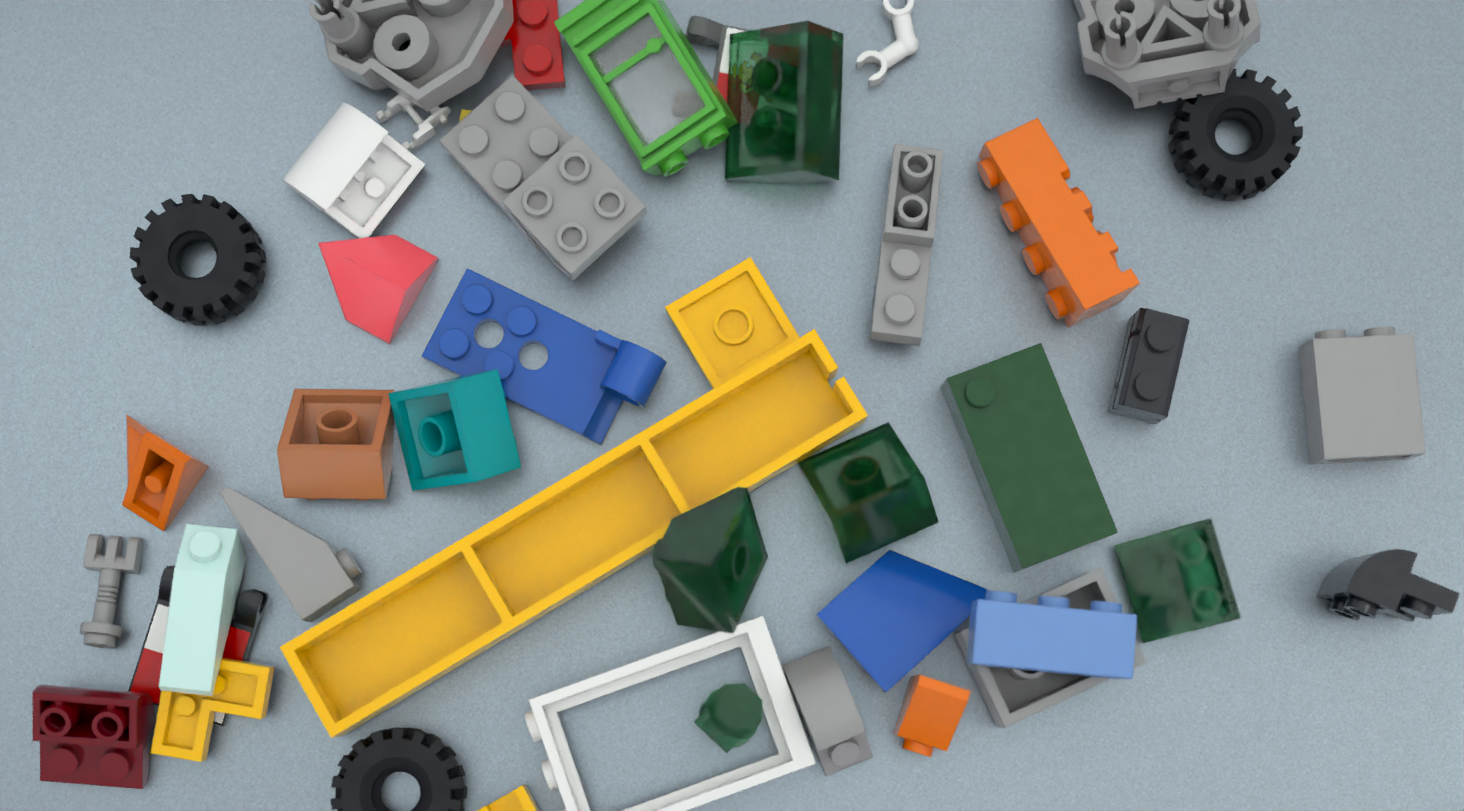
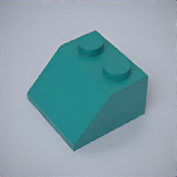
(455, 430)

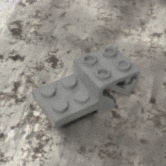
(543, 178)

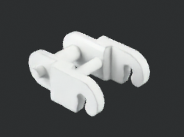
(426, 127)

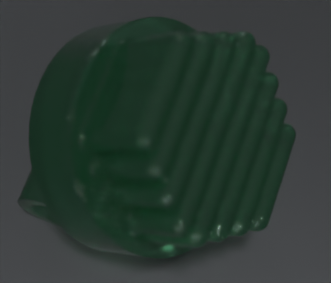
(730, 715)

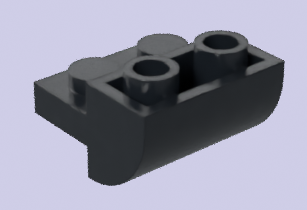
(1384, 585)

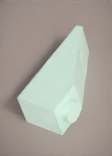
(201, 608)

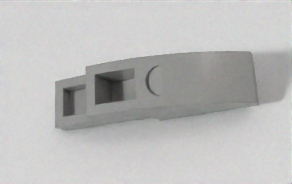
(906, 245)

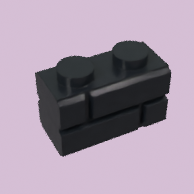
(1149, 366)

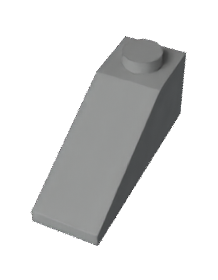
(304, 566)

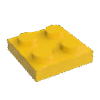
(731, 322)

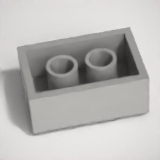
(1022, 693)

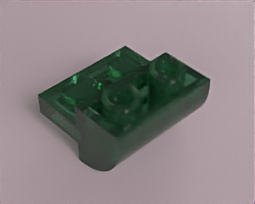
(1178, 581)

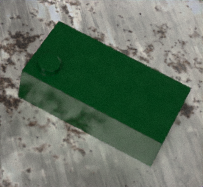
(1027, 457)

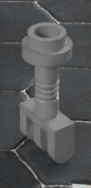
(101, 630)

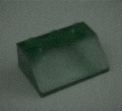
(785, 104)

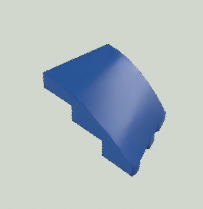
(898, 615)

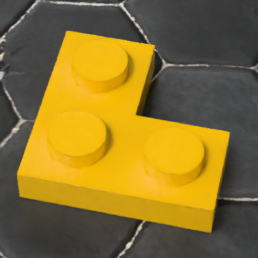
(187, 719)

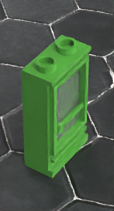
(648, 79)

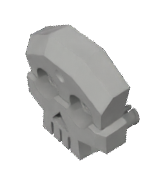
(1165, 45)
(447, 47)

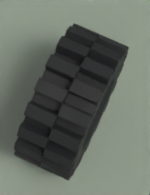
(1261, 112)
(221, 289)
(399, 751)

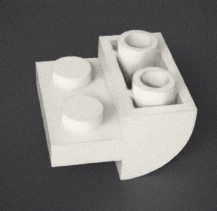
(353, 171)

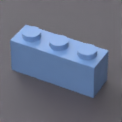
(1052, 636)

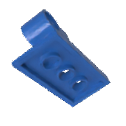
(585, 368)

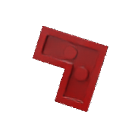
(536, 44)

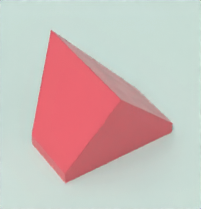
(377, 280)

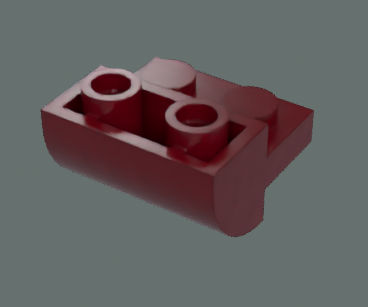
(93, 735)

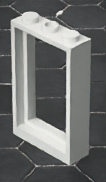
(768, 681)

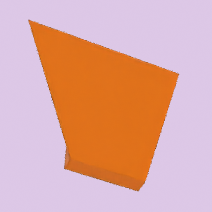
(158, 475)

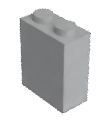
(1361, 397)

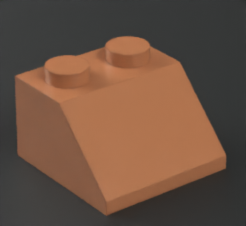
(337, 444)

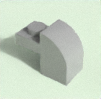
(828, 710)

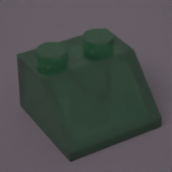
(869, 492)
(711, 561)

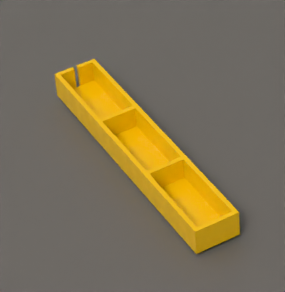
(570, 535)

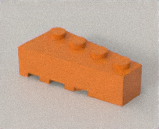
(1054, 224)

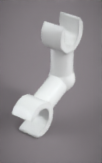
(905, 43)

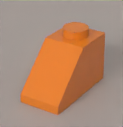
(929, 714)

